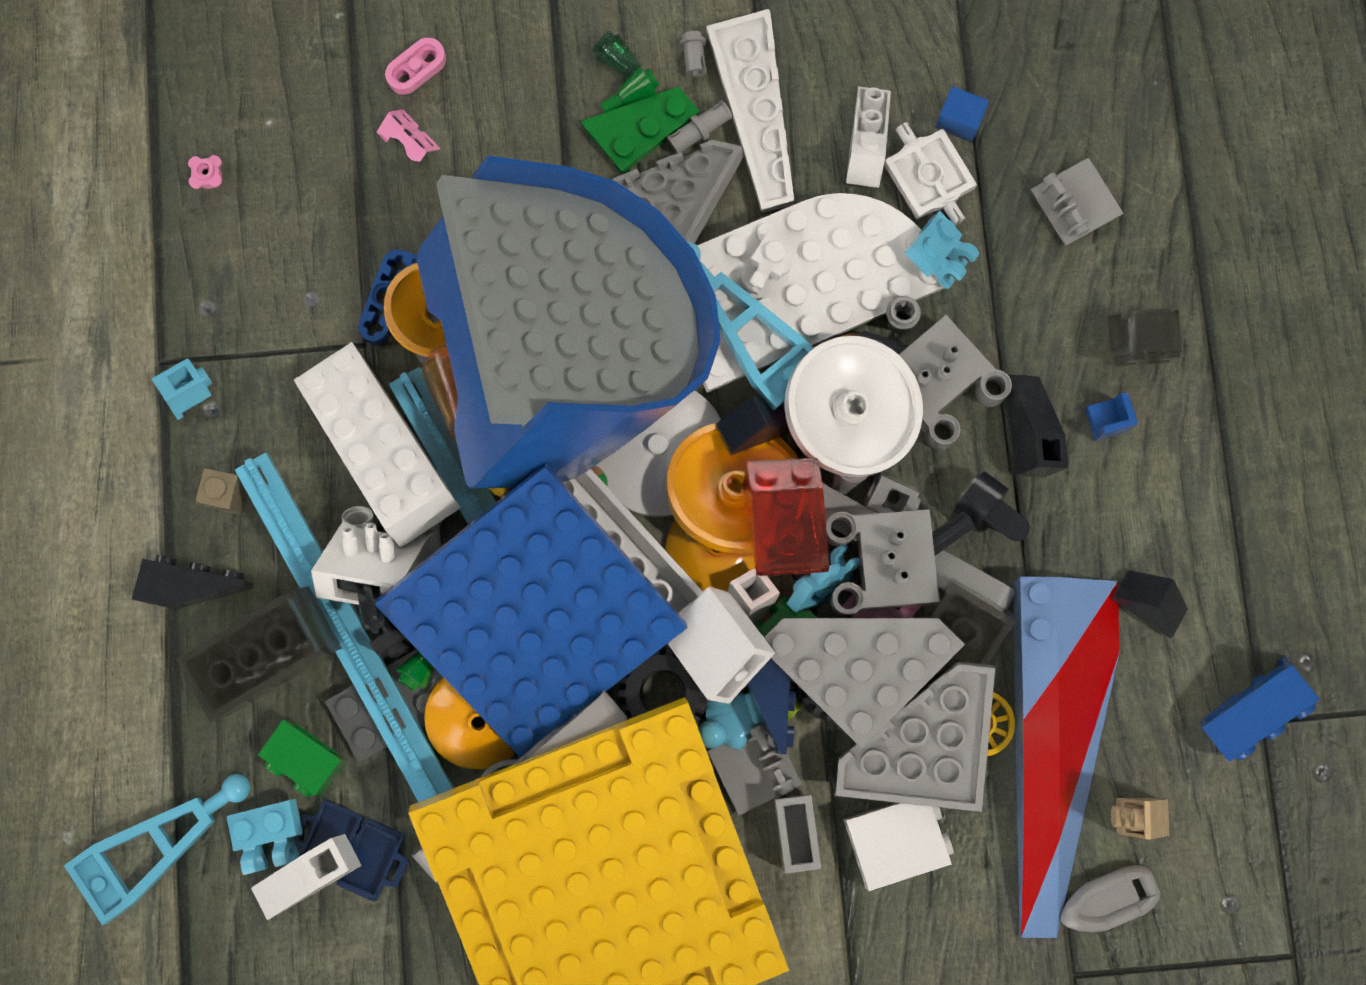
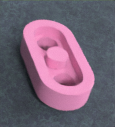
(413, 65)

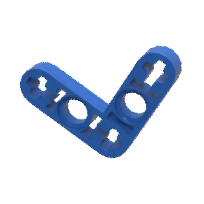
(368, 316)

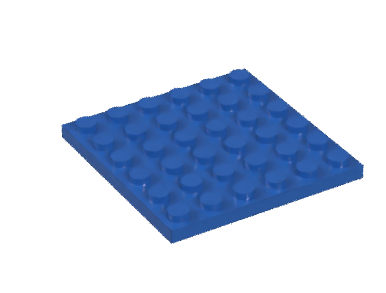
(531, 611)

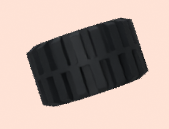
(661, 662)

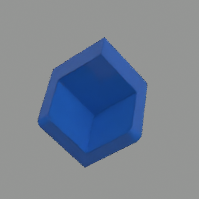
(962, 114)
(1111, 417)

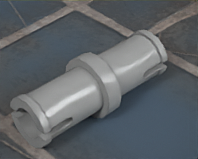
(699, 127)

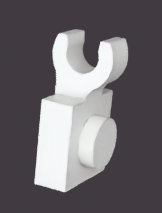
(770, 260)

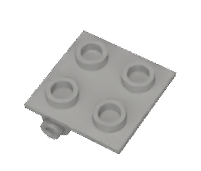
(1076, 201)
(755, 771)

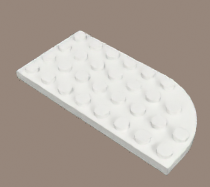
(838, 278)

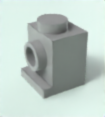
(879, 489)

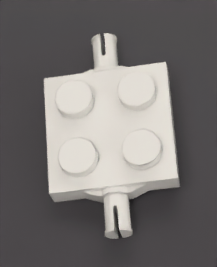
(930, 174)

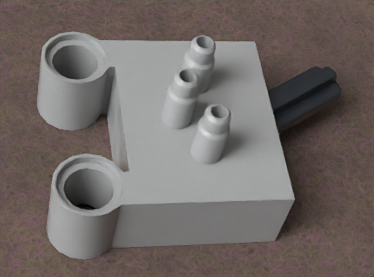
(945, 368)
(895, 557)

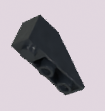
(1036, 430)
(179, 587)

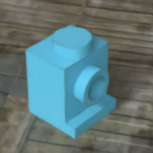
(183, 386)

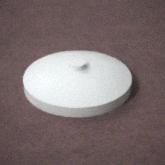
(853, 406)
(640, 467)

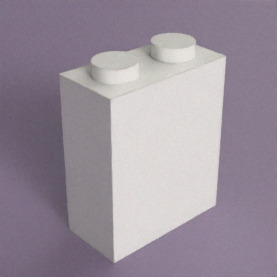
(720, 646)
(897, 843)

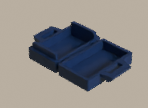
(375, 847)

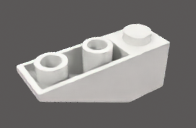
(868, 137)
(306, 875)

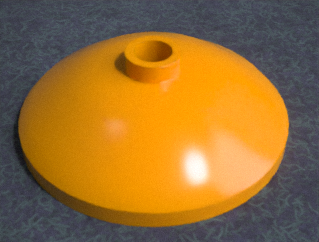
(408, 313)
(704, 564)
(454, 736)

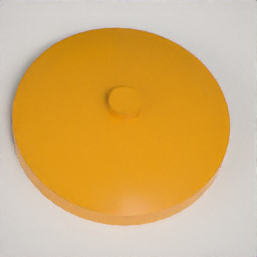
(707, 488)

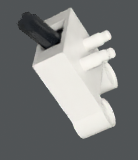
(366, 563)

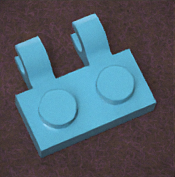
(935, 243)
(818, 587)
(264, 825)

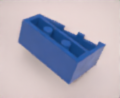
(1260, 711)

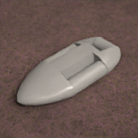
(1111, 900)

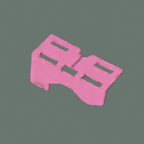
(393, 129)

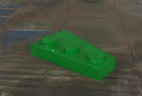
(640, 127)

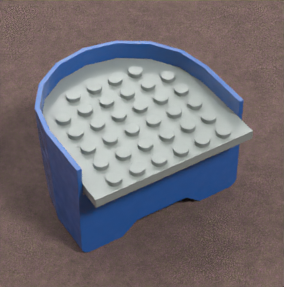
(561, 317)

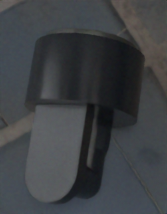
(984, 503)

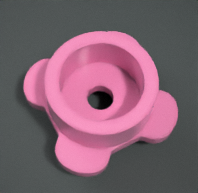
(214, 176)

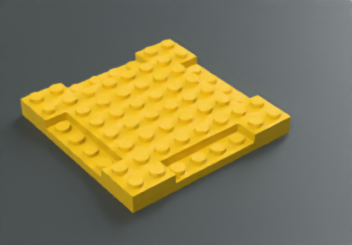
(602, 865)

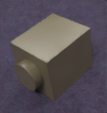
(221, 491)

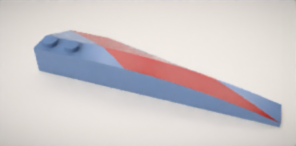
(1062, 689)

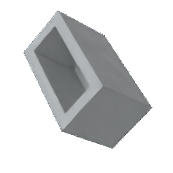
(797, 833)

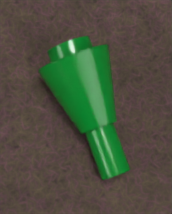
(635, 88)
(415, 672)

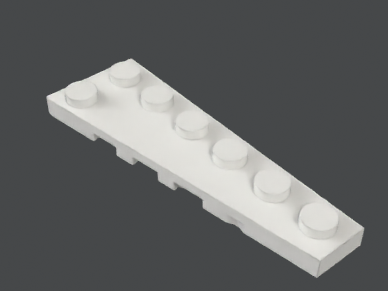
(750, 81)

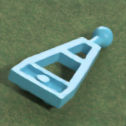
(773, 382)
(101, 882)

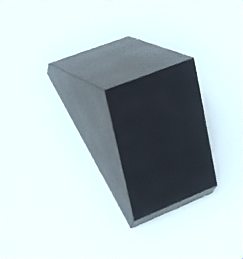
(752, 425)
(1152, 600)

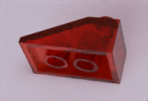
(786, 516)

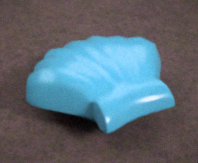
(737, 718)

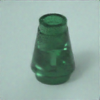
(616, 54)

